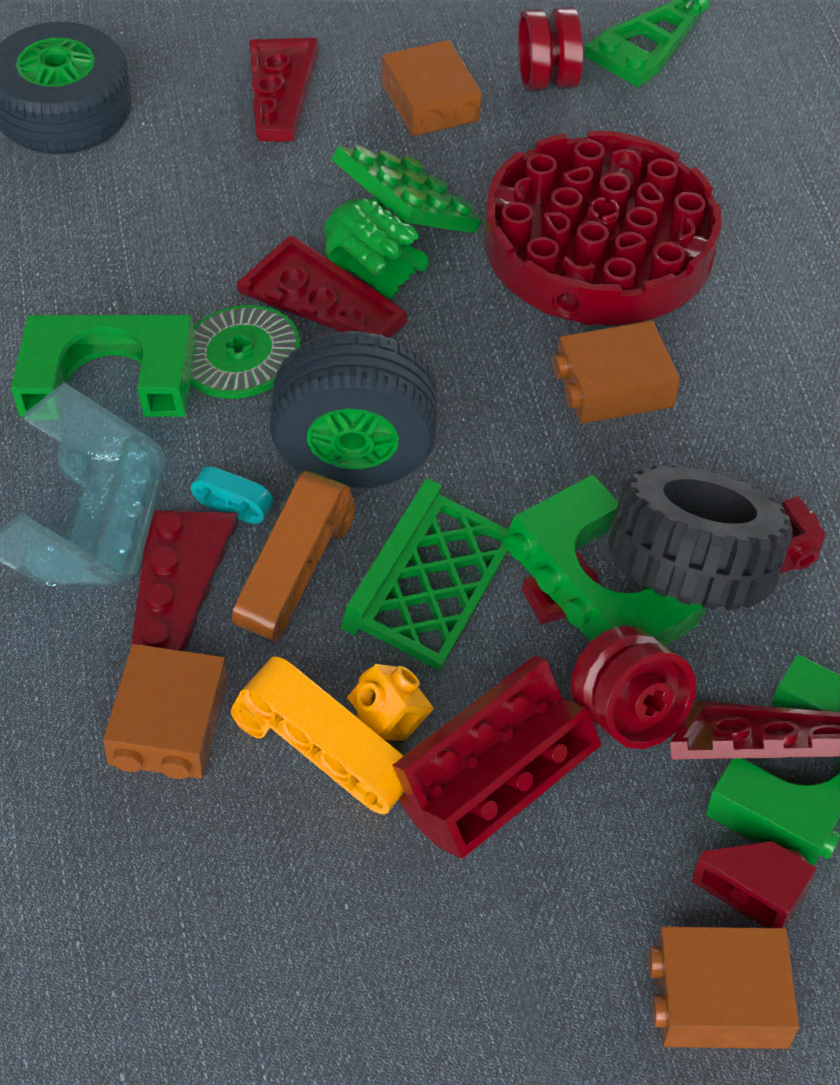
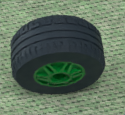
(62, 87)
(354, 409)

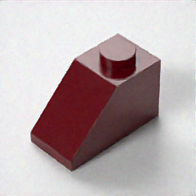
(756, 880)

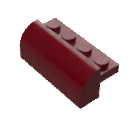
(494, 759)

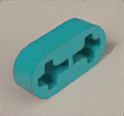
(232, 494)

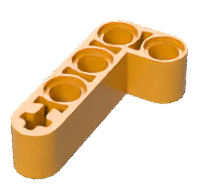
(321, 731)

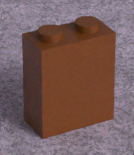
(431, 87)
(616, 372)
(166, 712)
(723, 988)

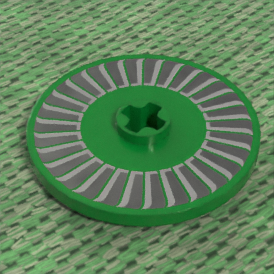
(265, 342)

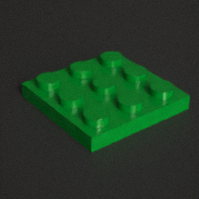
(407, 189)

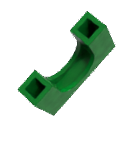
(62, 343)
(546, 544)
(777, 810)

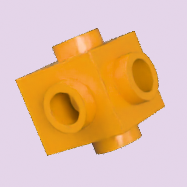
(390, 701)

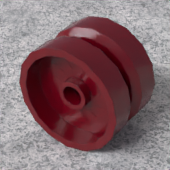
(550, 48)
(633, 686)

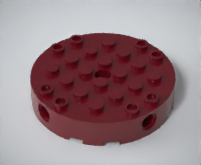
(601, 228)

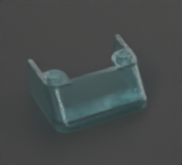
(114, 504)

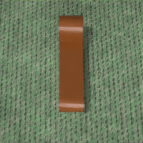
(292, 552)

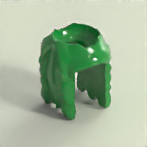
(373, 245)

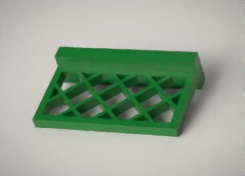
(392, 566)

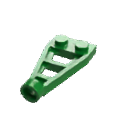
(633, 63)

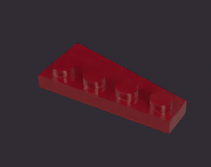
(281, 84)
(320, 291)
(178, 574)
(755, 732)

